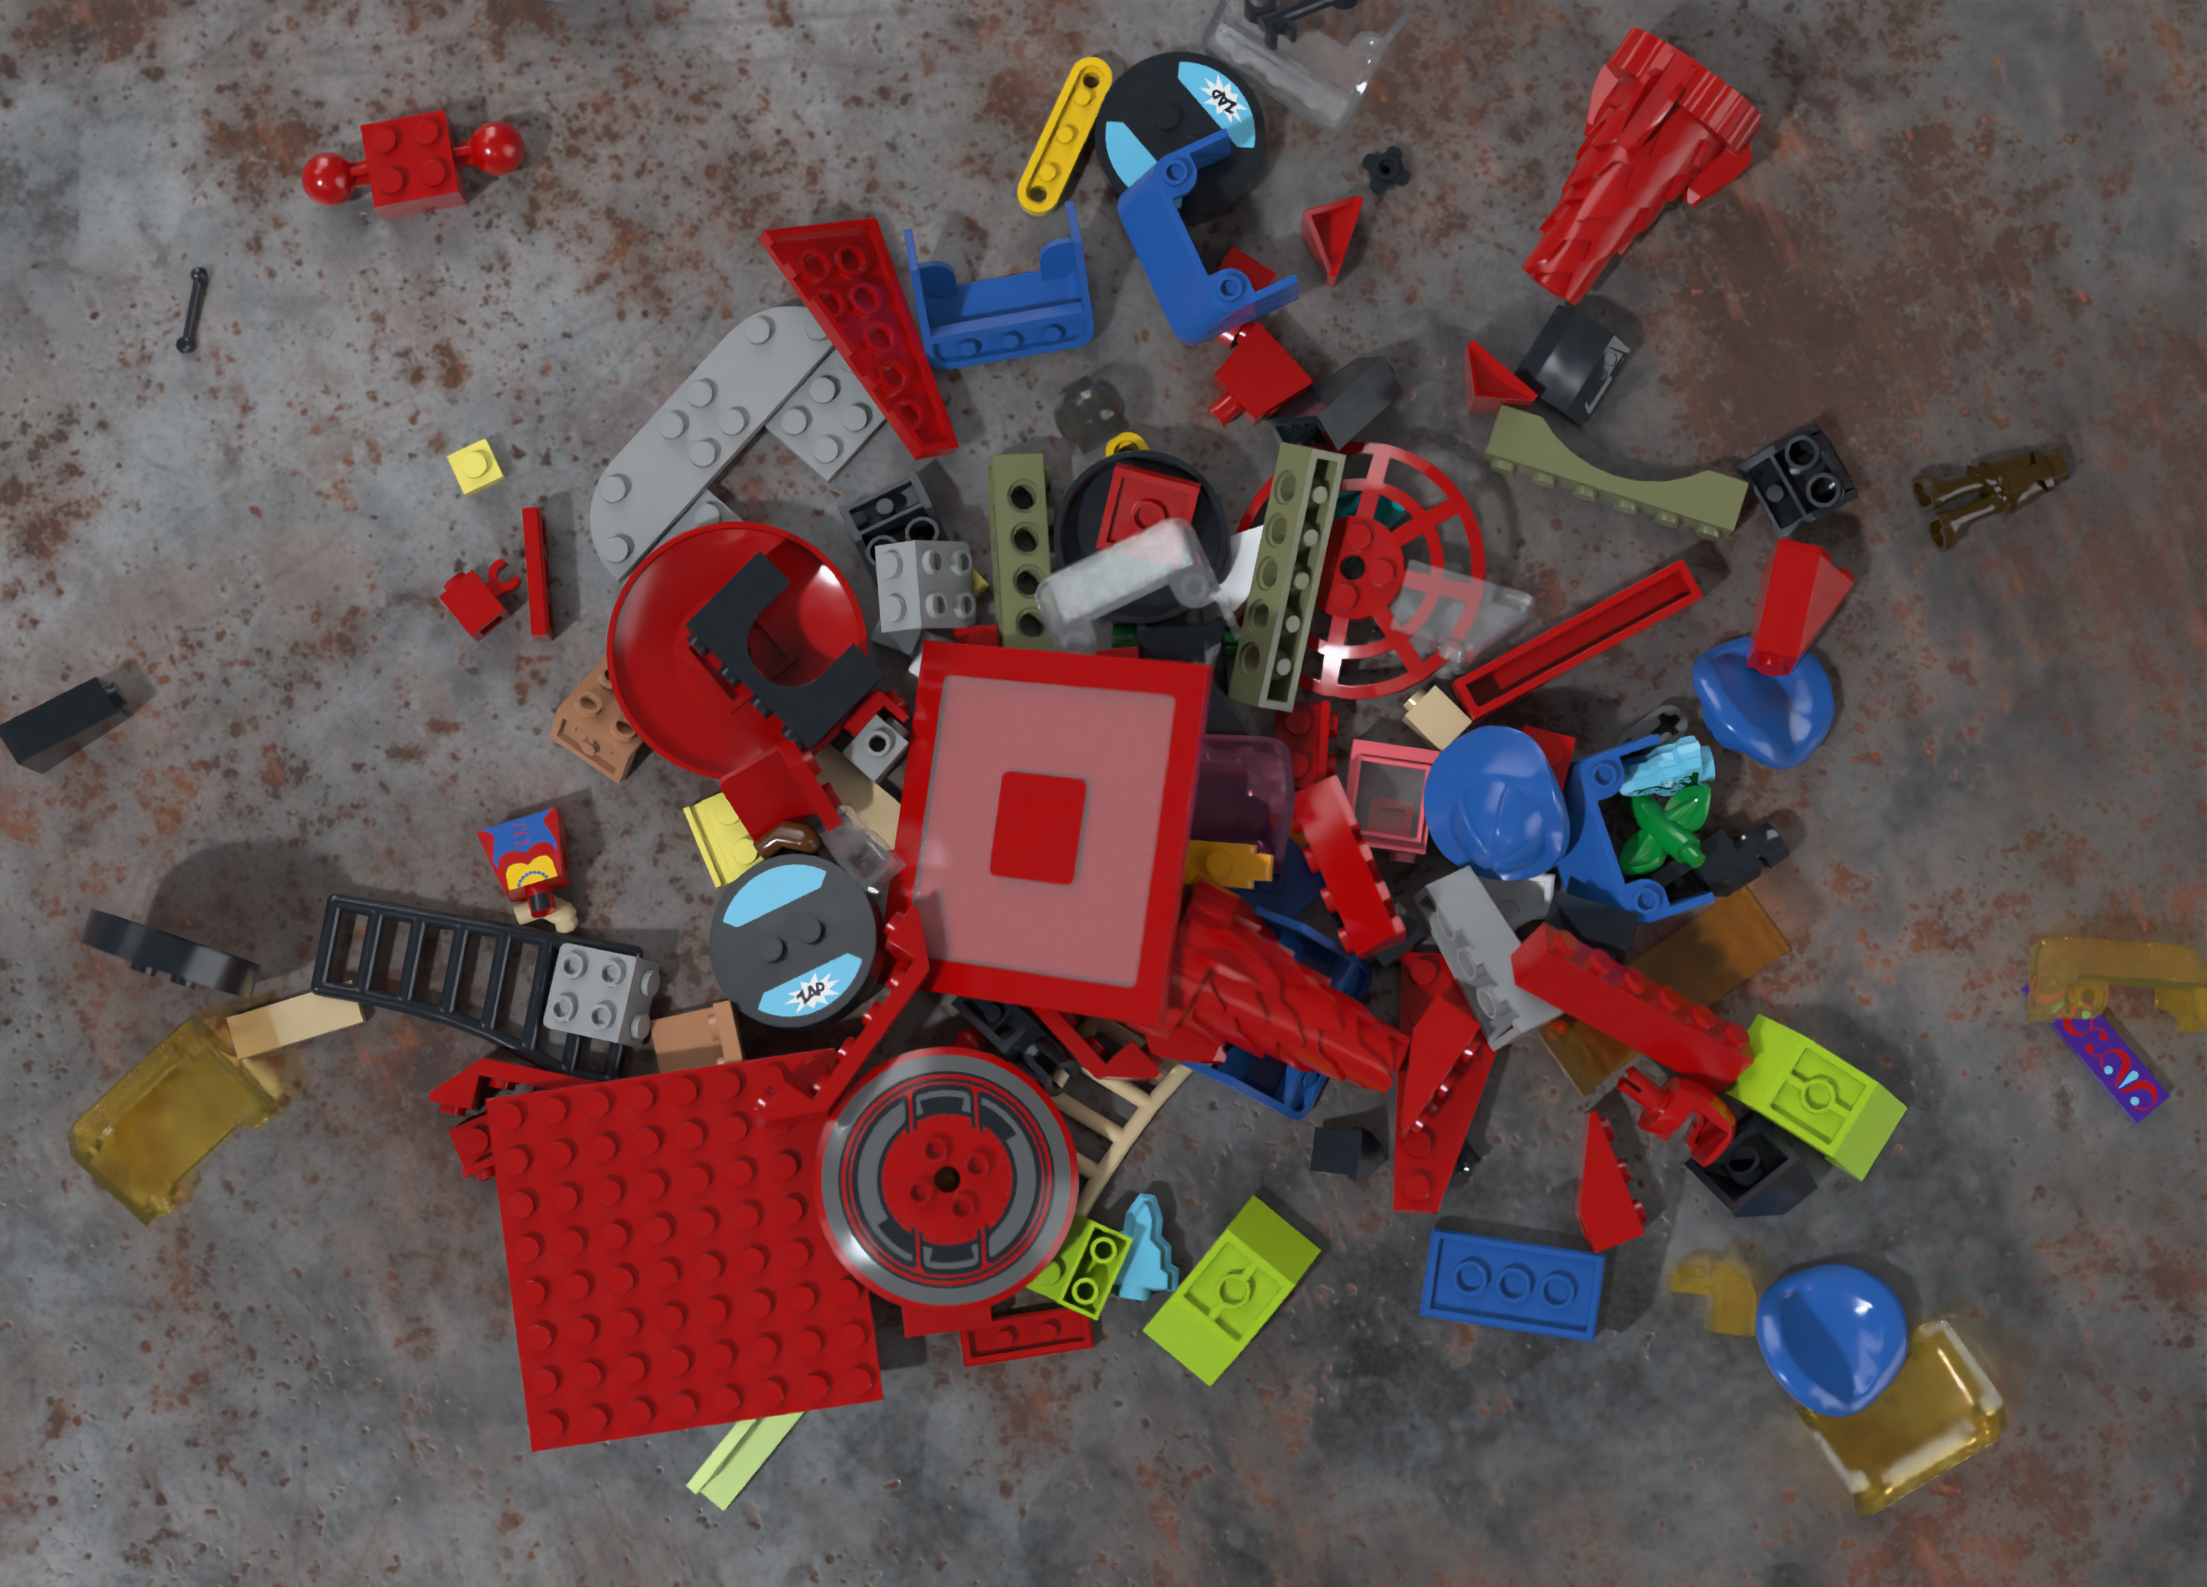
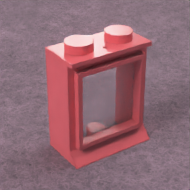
(1388, 797)

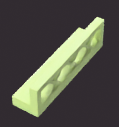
(740, 1457)

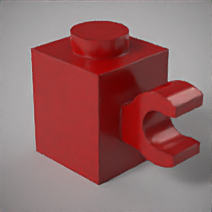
(477, 603)

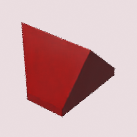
(1328, 234)
(1492, 383)

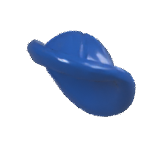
(1763, 716)
(1497, 805)
(1833, 1337)

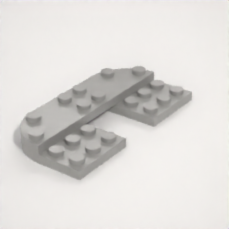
(766, 374)

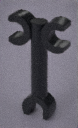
(1281, 20)

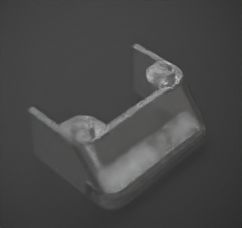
(1310, 75)
(1125, 572)
(1458, 615)

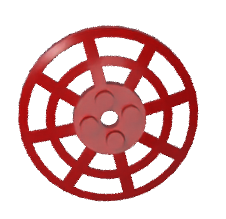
(1384, 570)

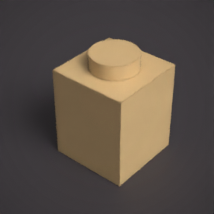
(1435, 718)

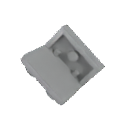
(925, 585)
(602, 995)

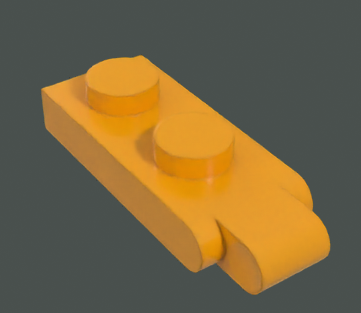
(1228, 864)

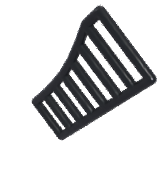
(447, 1012)

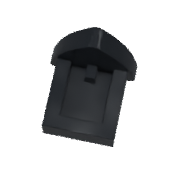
(1346, 1152)

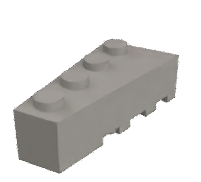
(1478, 952)

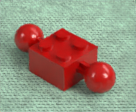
(413, 164)

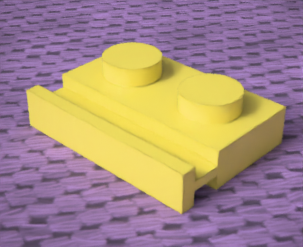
(722, 839)

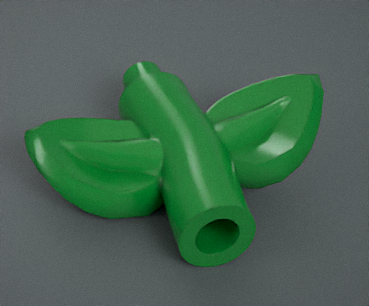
(1665, 830)

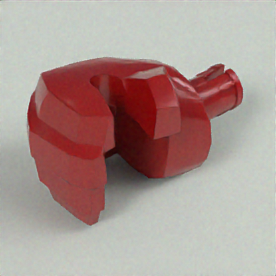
(1670, 1106)

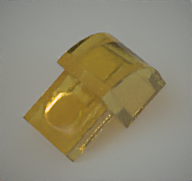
(1729, 1294)

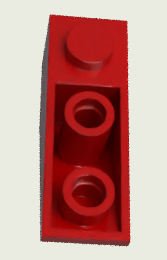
(1435, 1048)
(1602, 1198)

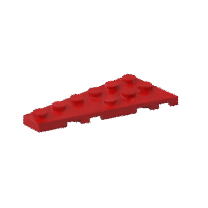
(858, 302)
(1428, 1158)

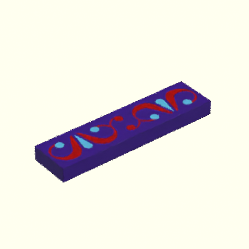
(2111, 1064)

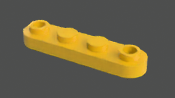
(1064, 137)

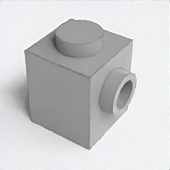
(878, 748)

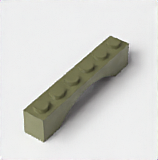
(1529, 446)

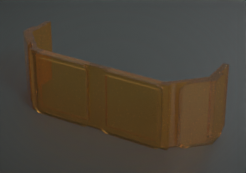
(1696, 961)

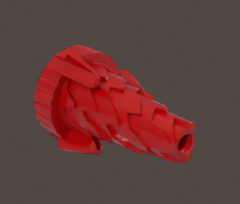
(1651, 133)
(1248, 990)

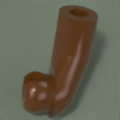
(788, 835)

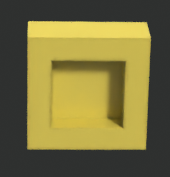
(476, 467)

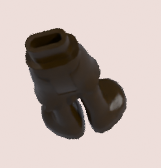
(2003, 484)

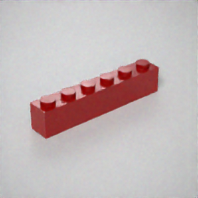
(1576, 642)
(1631, 1008)

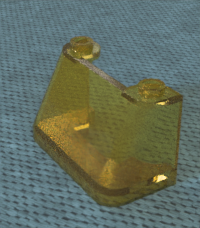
(2074, 973)
(167, 1118)
(1916, 1429)

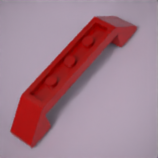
(1127, 1065)
(466, 1088)
(790, 1106)

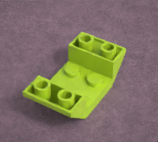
(1816, 1097)
(1084, 1267)
(1232, 1291)

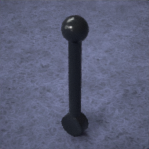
(185, 343)

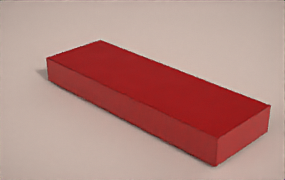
(538, 574)
(1027, 1336)

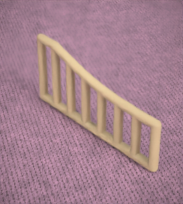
(1121, 1137)

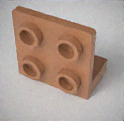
(595, 727)
(698, 1038)

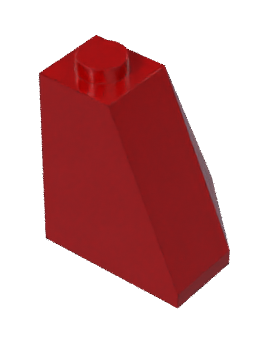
(1793, 605)

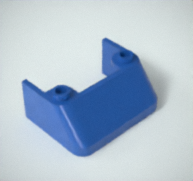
(1192, 301)
(1004, 314)
(1590, 863)
(1269, 1079)

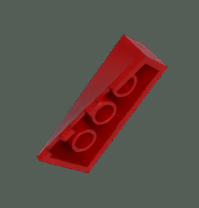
(1347, 869)

